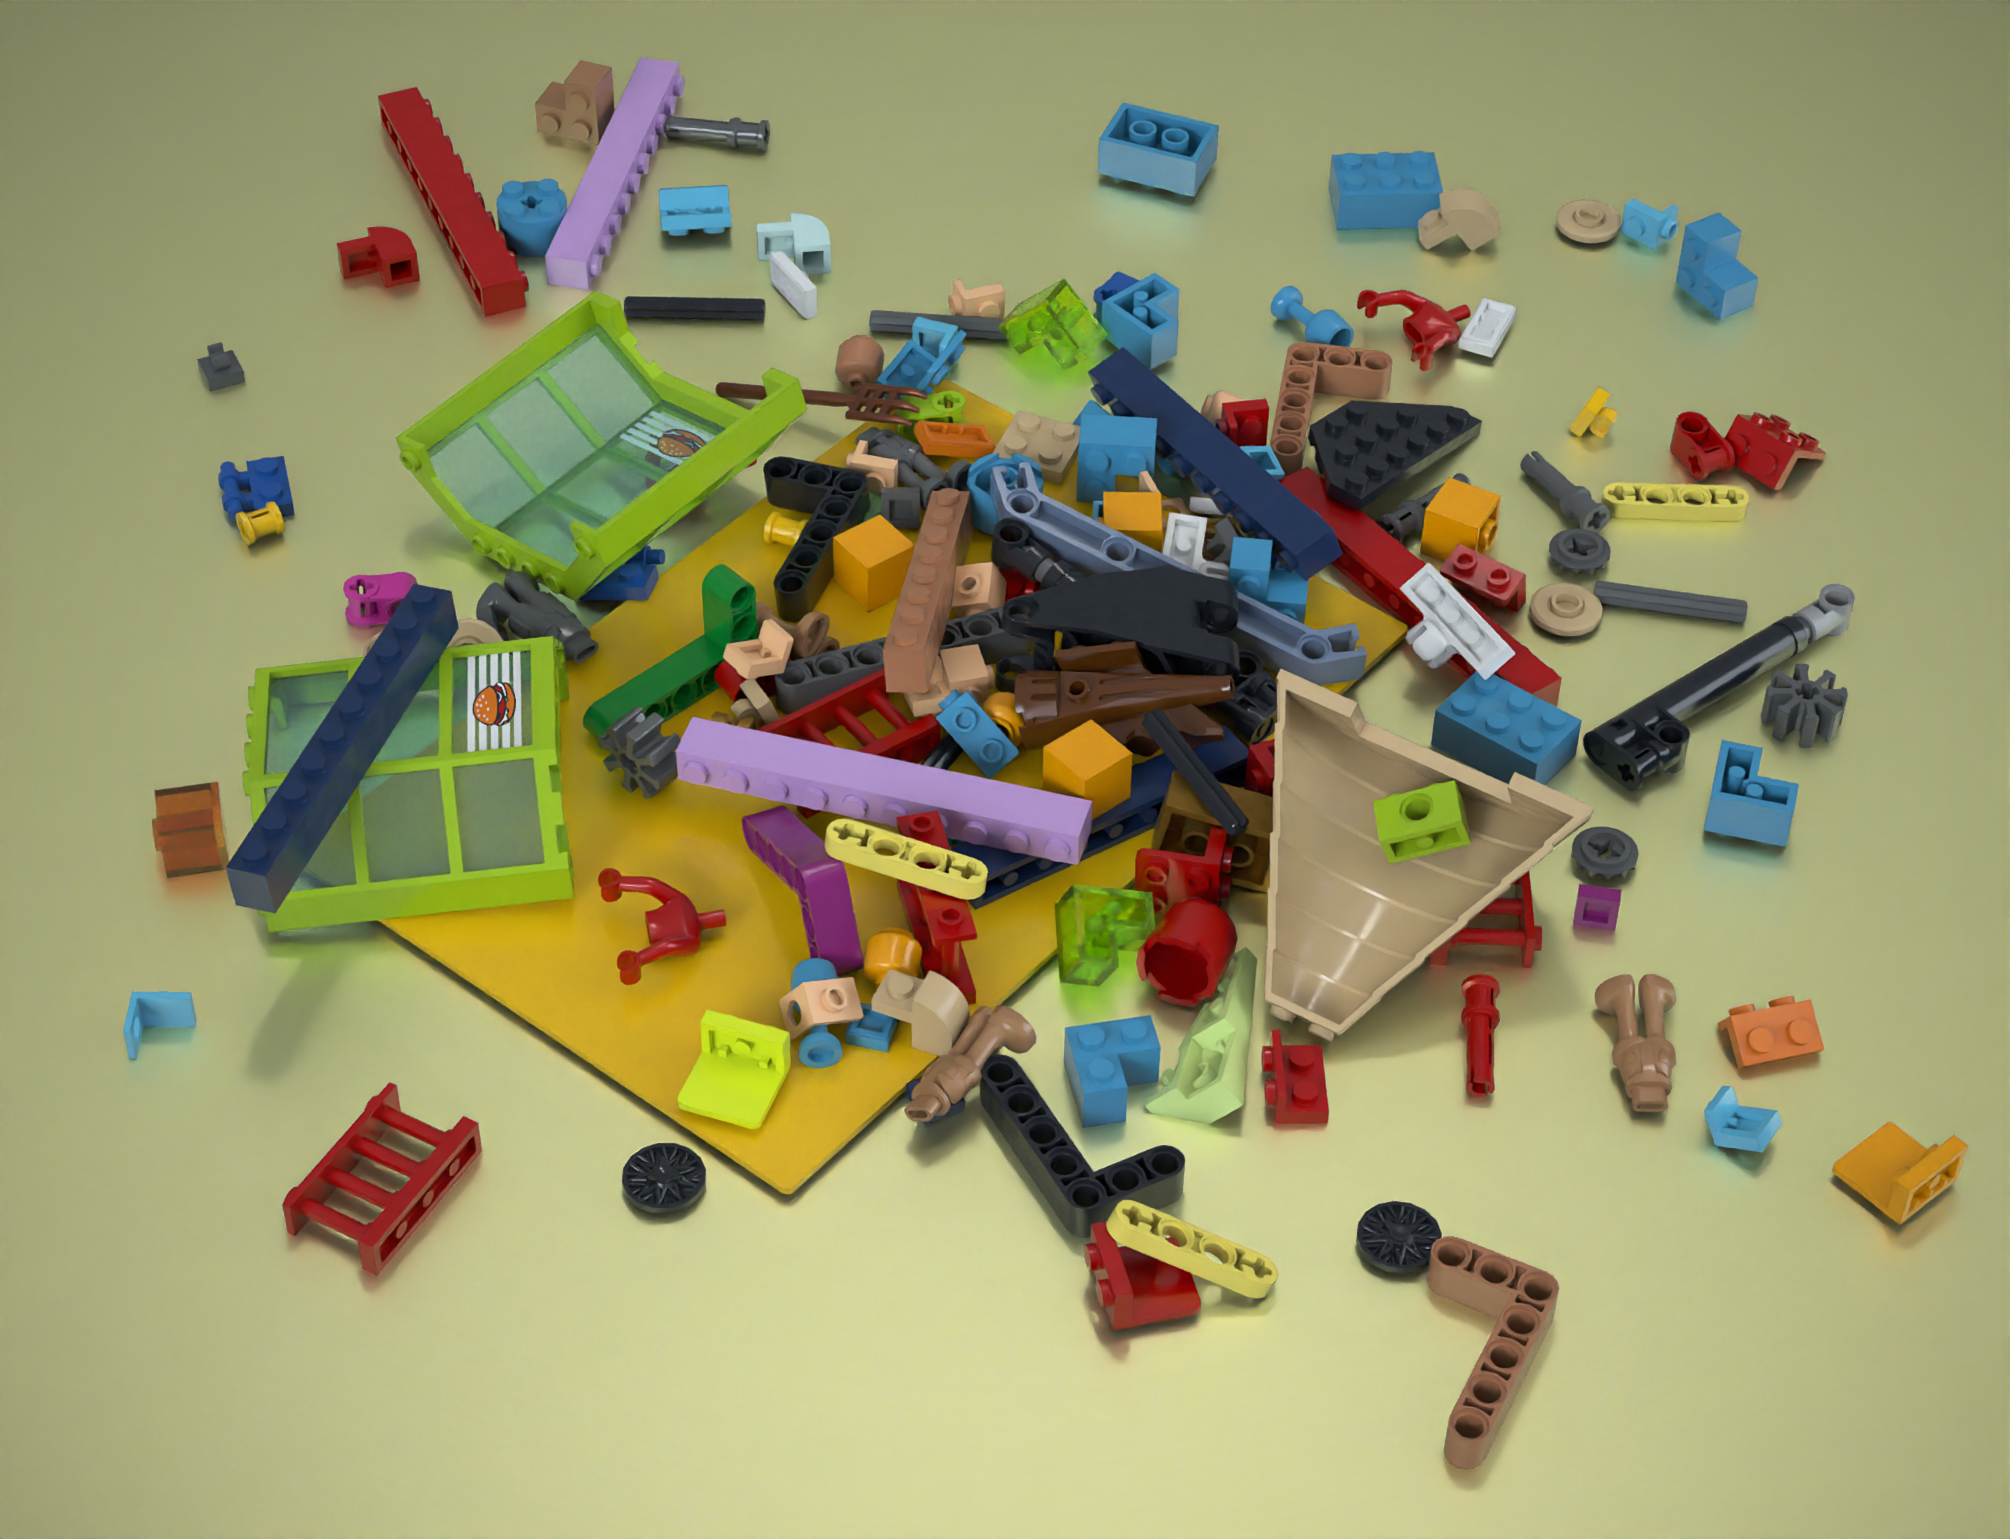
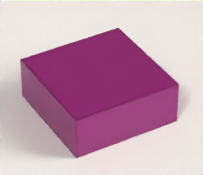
(1597, 907)

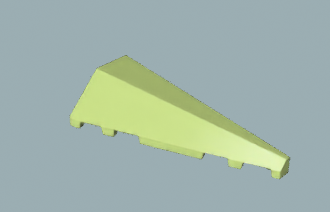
(1213, 1053)

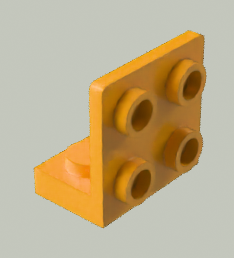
(1899, 1171)

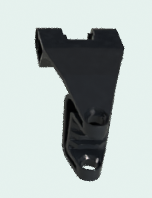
(1156, 607)

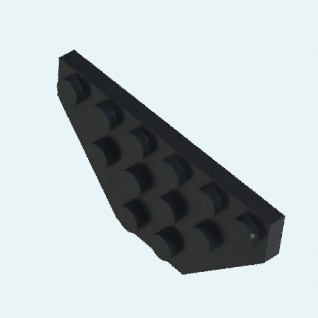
(1379, 445)

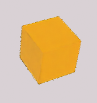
(1135, 516)
(1462, 517)
(872, 562)
(1088, 767)

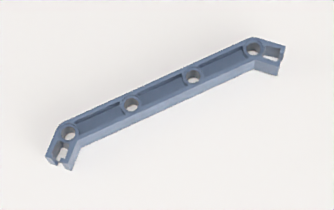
(1095, 549)

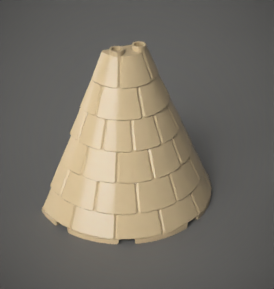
(1337, 910)

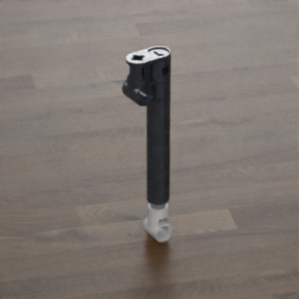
(1652, 734)

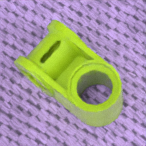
(932, 410)

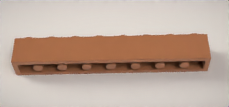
(927, 592)

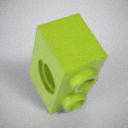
(1407, 835)

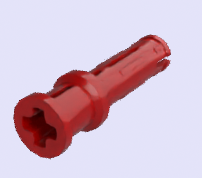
(1480, 1020)

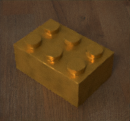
(1186, 825)

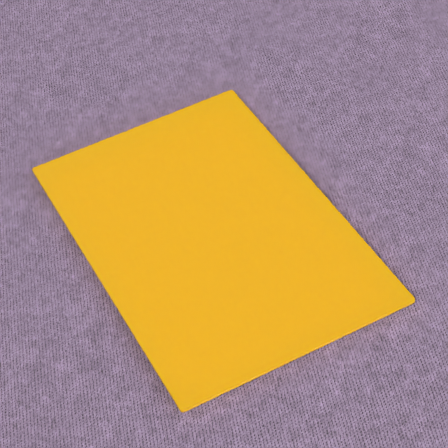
(560, 956)

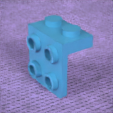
(920, 369)

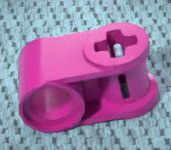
(380, 597)

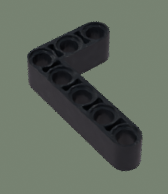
(837, 502)
(1056, 1164)

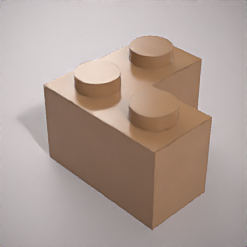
(579, 106)

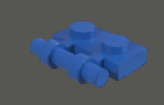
(266, 480)
(631, 580)

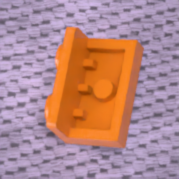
(1772, 1033)

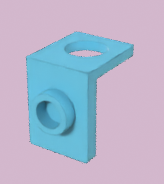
(156, 1010)

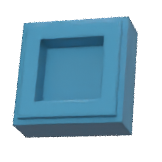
(873, 1030)

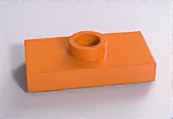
(954, 439)

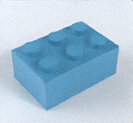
(1158, 149)
(1383, 189)
(1505, 730)

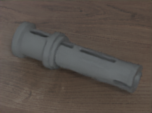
(733, 132)
(1574, 500)
(1411, 513)

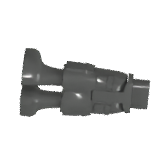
(537, 614)

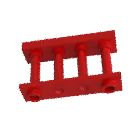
(909, 743)
(934, 917)
(1527, 936)
(402, 1209)

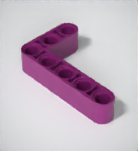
(816, 878)

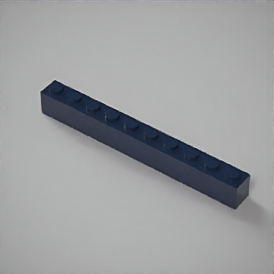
(1217, 465)
(342, 750)

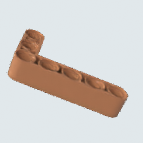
(1324, 370)
(1525, 1309)

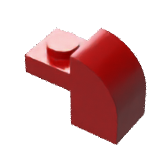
(382, 251)

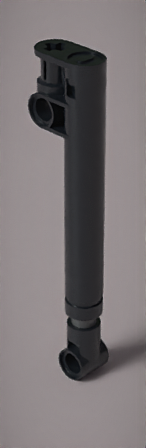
(1251, 712)

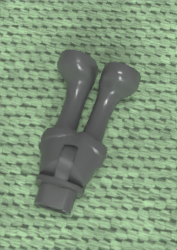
(912, 460)

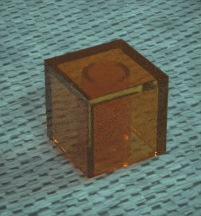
(191, 829)

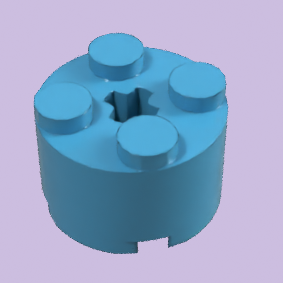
(530, 215)
(979, 481)

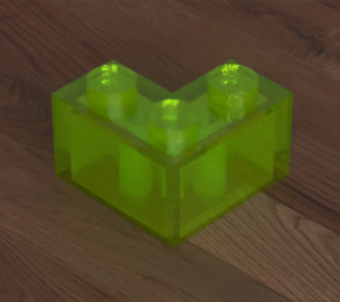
(1057, 321)
(1097, 924)

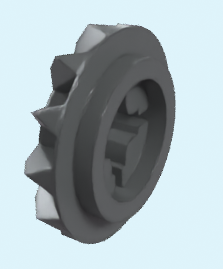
(1583, 541)
(1598, 840)

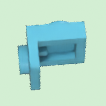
(1649, 224)
(933, 335)
(1740, 1125)

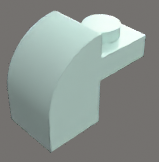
(802, 238)

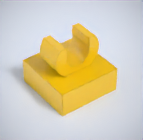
(1594, 414)

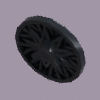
(664, 1178)
(1397, 1236)

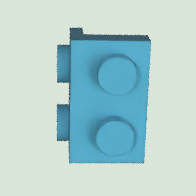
(694, 209)

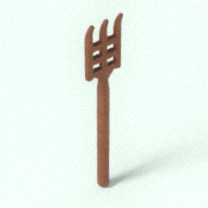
(835, 399)

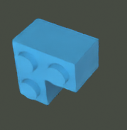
(1710, 267)
(1144, 320)
(1112, 448)
(1255, 579)
(1747, 803)
(1105, 1061)

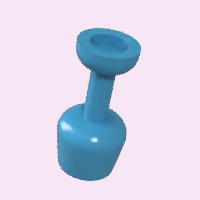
(1321, 328)
(819, 1047)

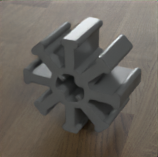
(1804, 705)
(641, 752)

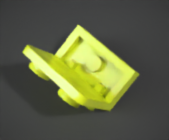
(736, 1070)

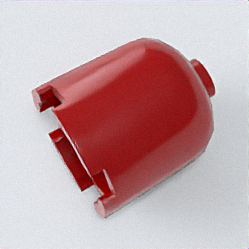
(1188, 952)

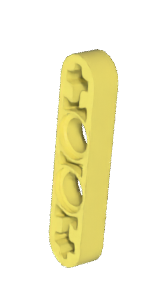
(1728, 506)
(907, 854)
(1253, 1271)

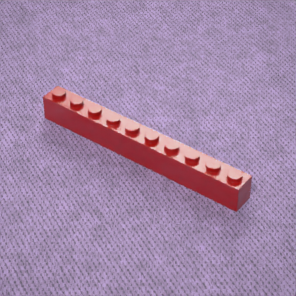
(452, 202)
(1384, 565)

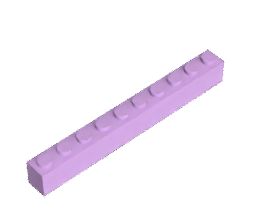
(614, 174)
(883, 789)

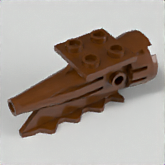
(1115, 692)

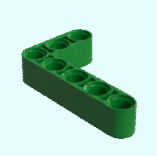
(690, 671)

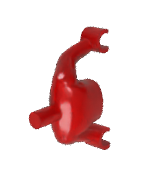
(1426, 328)
(671, 928)

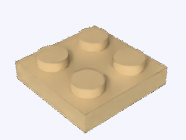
(1043, 440)

